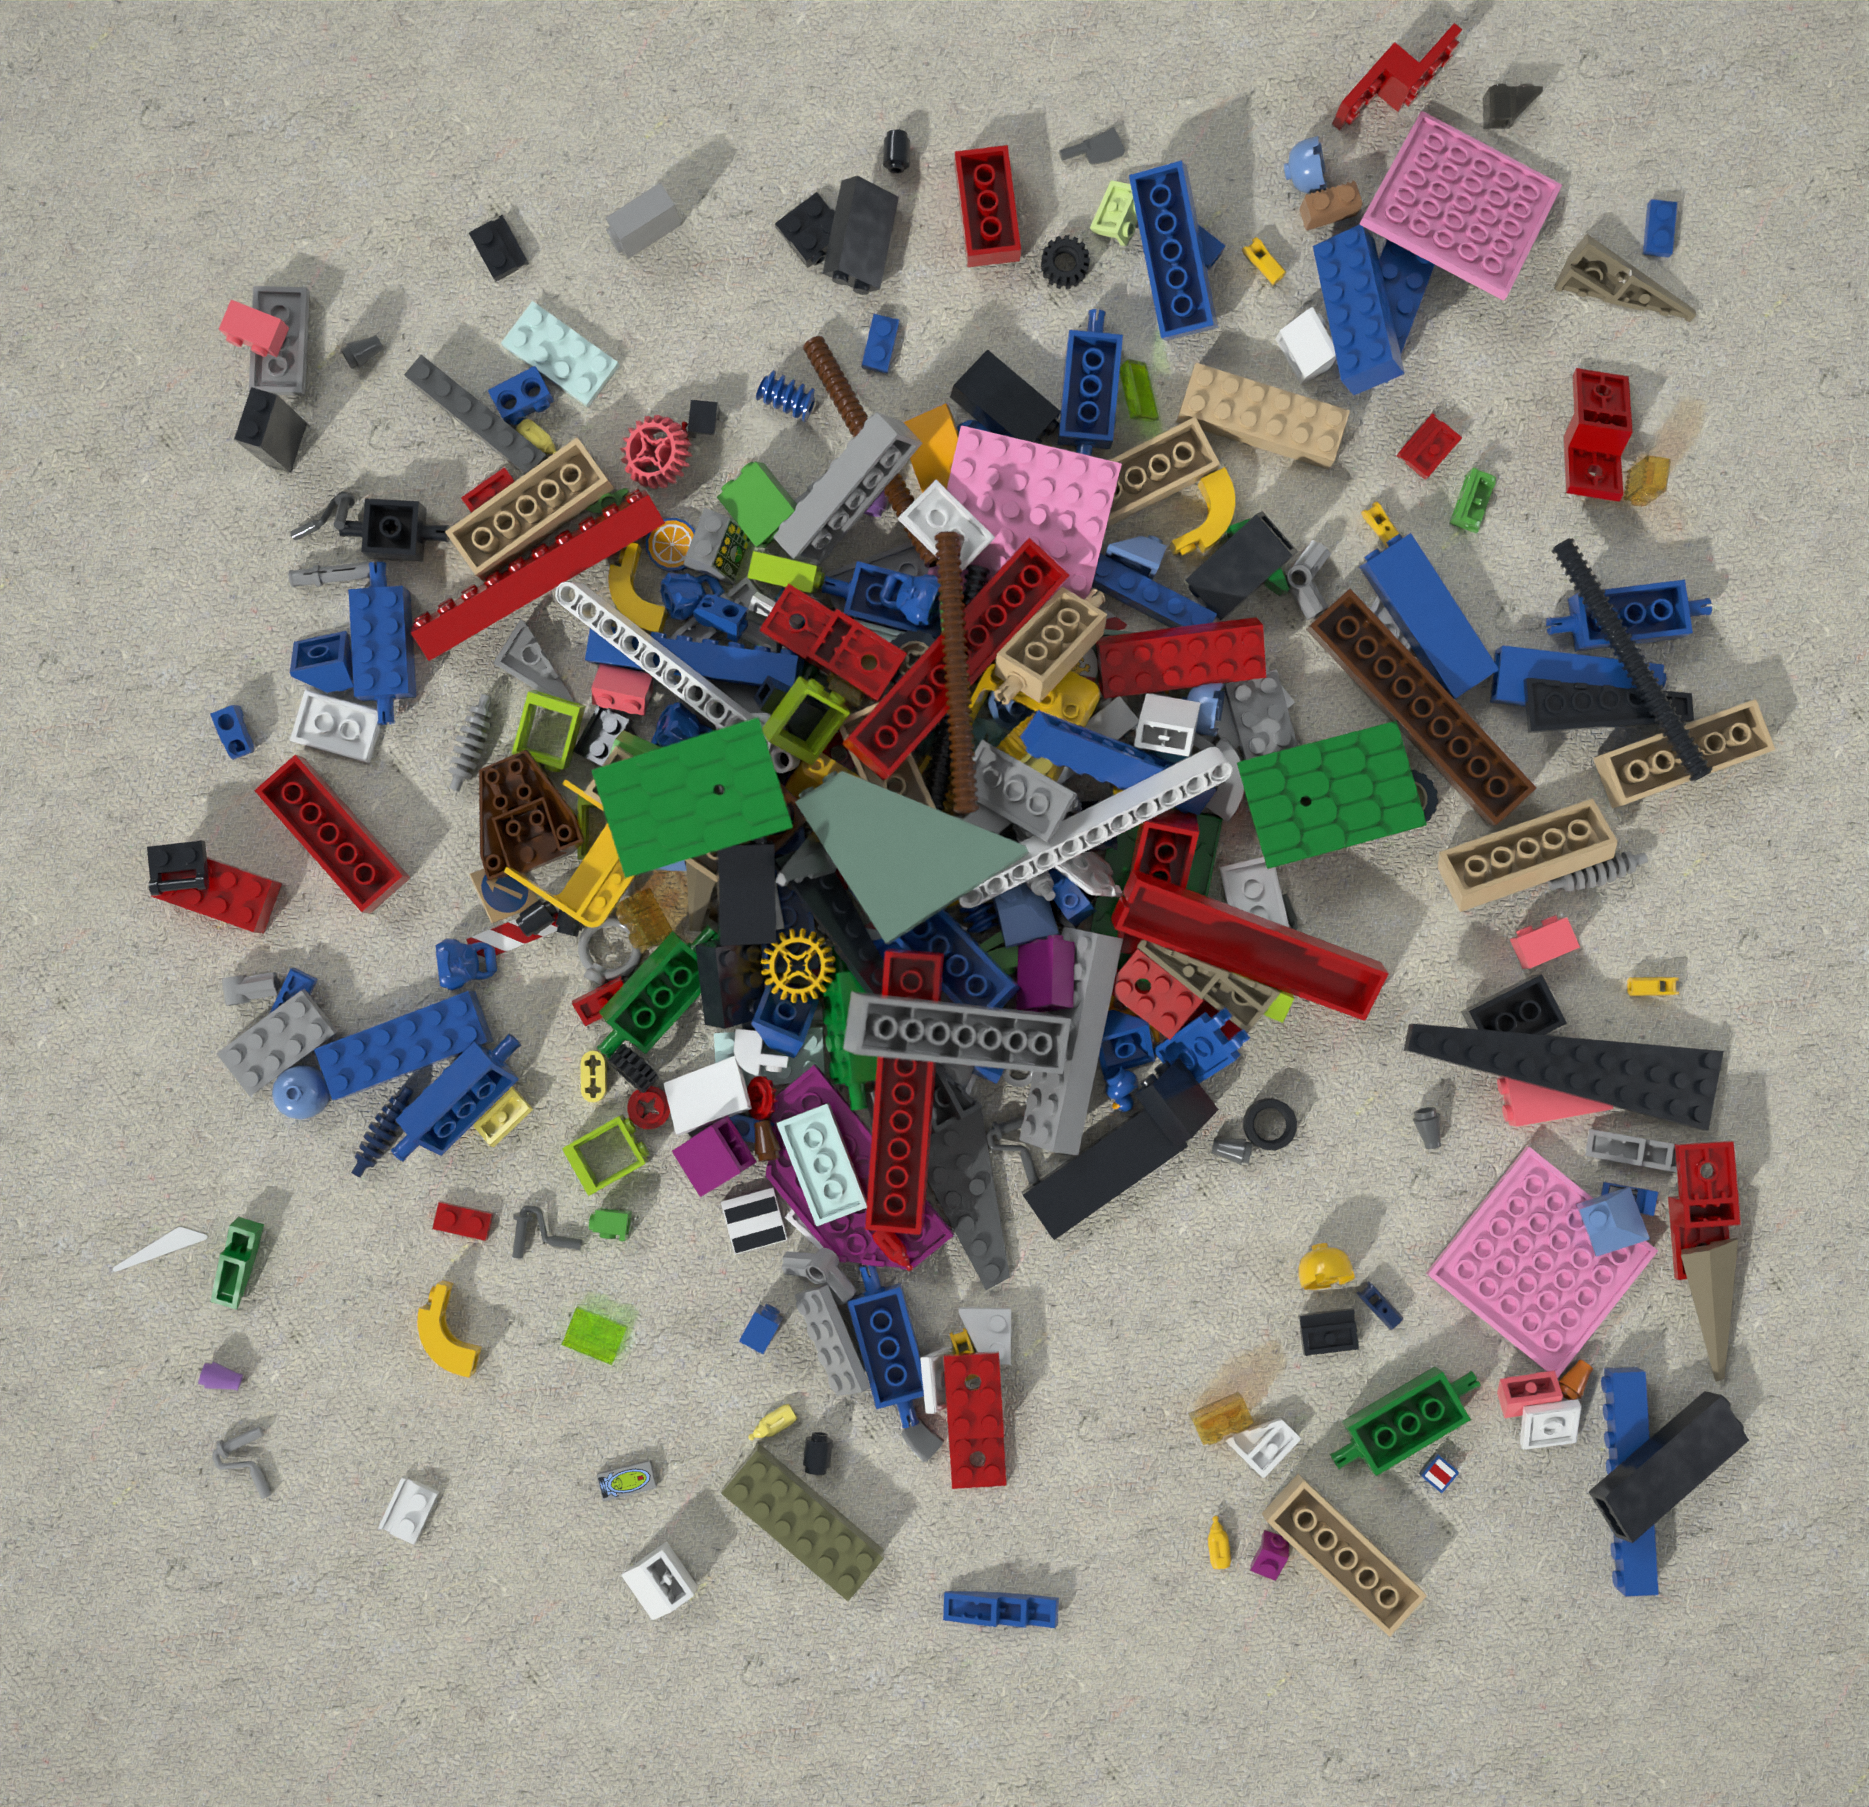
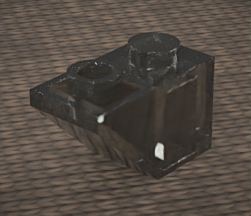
(1507, 104)

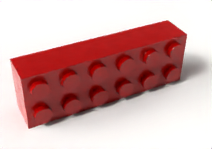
(1181, 657)
(332, 834)

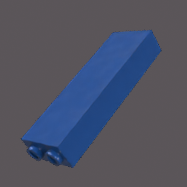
(1428, 615)
(1522, 663)

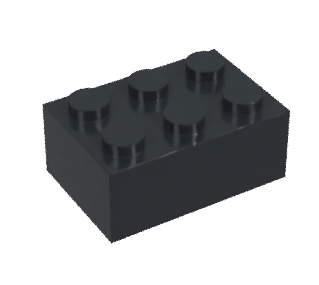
(729, 982)
(1519, 1009)

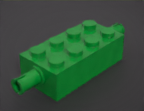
(654, 994)
(845, 1066)
(1405, 1420)

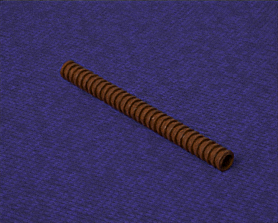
(855, 418)
(956, 671)

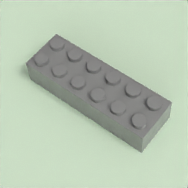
(847, 489)

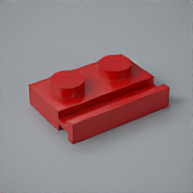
(1429, 446)

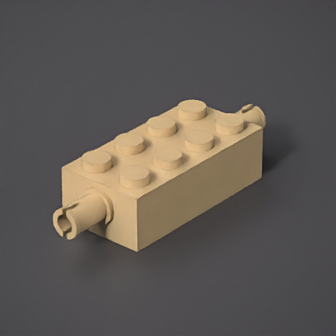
(1050, 645)

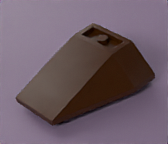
(523, 818)

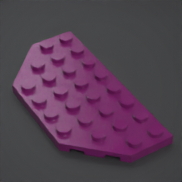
(846, 1234)

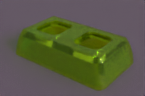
(1138, 391)

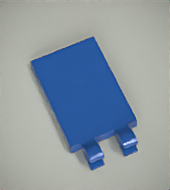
(1203, 1045)

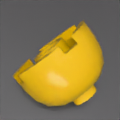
(1324, 1267)

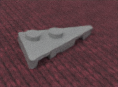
(528, 662)

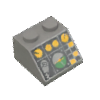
(717, 547)

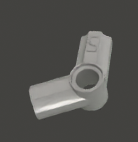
(1307, 566)
(822, 1270)

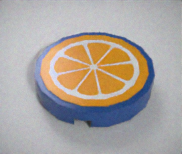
(669, 544)

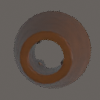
(766, 1143)

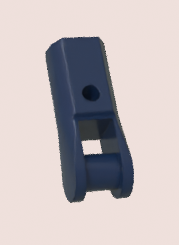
(1382, 1308)

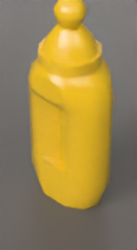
(1218, 1546)

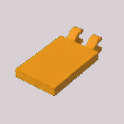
(939, 441)

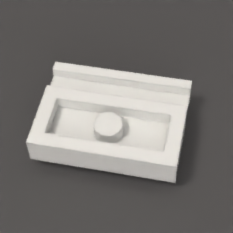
(409, 1510)

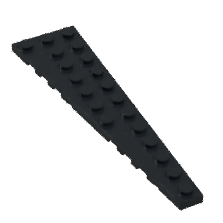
(1635, 1077)

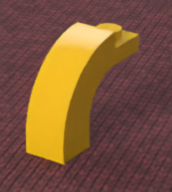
(1220, 503)
(621, 586)
(438, 1341)

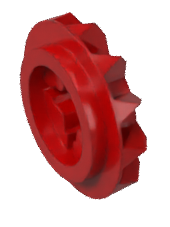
(761, 1088)
(636, 1110)

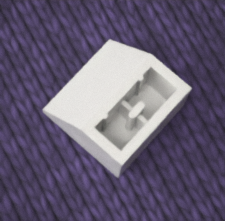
(1307, 346)
(1167, 725)
(660, 1581)

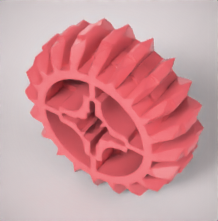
(669, 452)

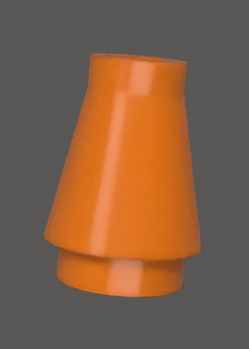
(1575, 1380)

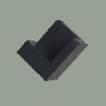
(703, 417)

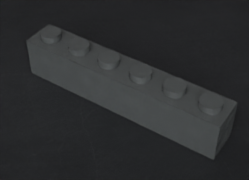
(474, 415)

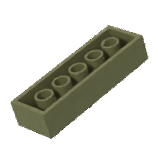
(803, 1522)

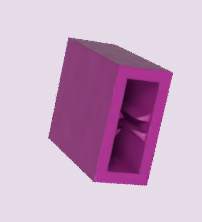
(1046, 975)
(714, 1156)

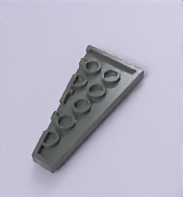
(966, 1191)

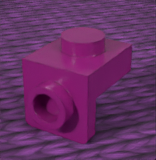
(1270, 1556)

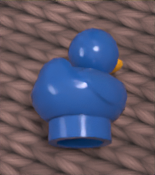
(1118, 1086)

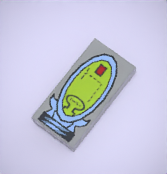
(626, 1480)

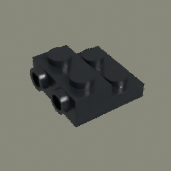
(808, 229)

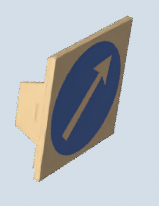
(502, 896)

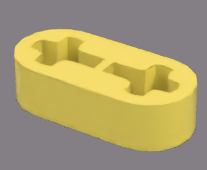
(586, 1076)

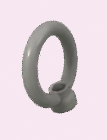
(595, 971)

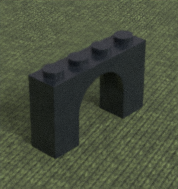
(800, 723)

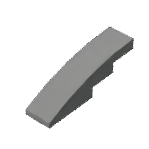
(740, 594)
(1631, 1150)

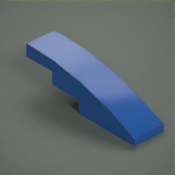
(1000, 1608)

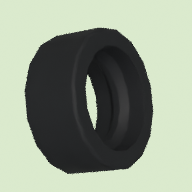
(1284, 1139)

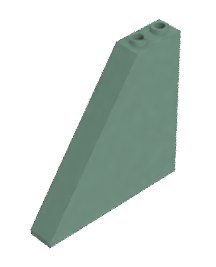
(901, 853)

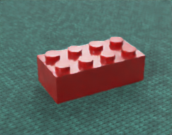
(987, 206)
(232, 896)

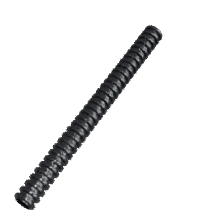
(1631, 659)
(941, 758)

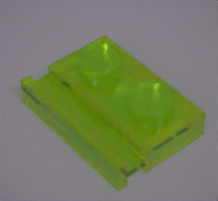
(594, 1335)

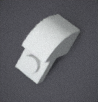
(750, 1055)

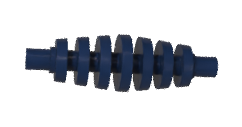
(382, 1131)

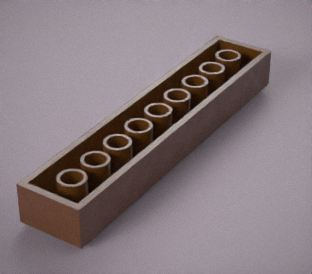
(1421, 708)

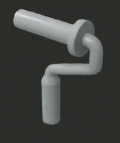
(223, 1449)

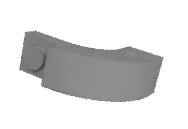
(1230, 792)

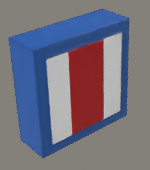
(1439, 1473)

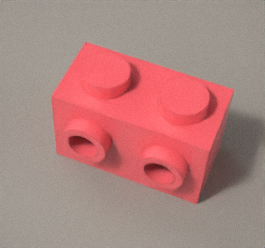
(253, 328)
(622, 689)
(1544, 942)
(1527, 1391)

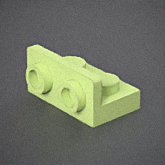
(1116, 213)

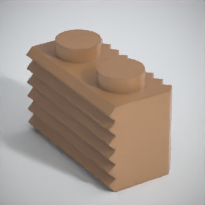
(1330, 205)

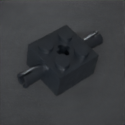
(382, 517)

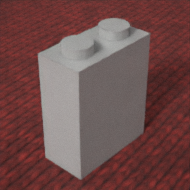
(642, 221)

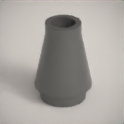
(361, 351)
(1428, 1125)
(1233, 1149)

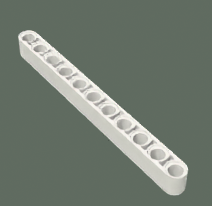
(668, 662)
(1109, 820)

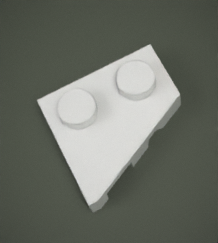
(989, 1330)
(1264, 1444)

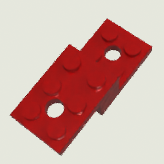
(1397, 77)
(1597, 434)
(833, 642)
(1168, 1002)
(1704, 1204)
(975, 1420)

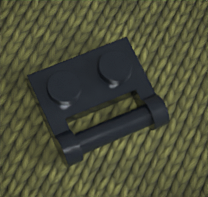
(177, 858)

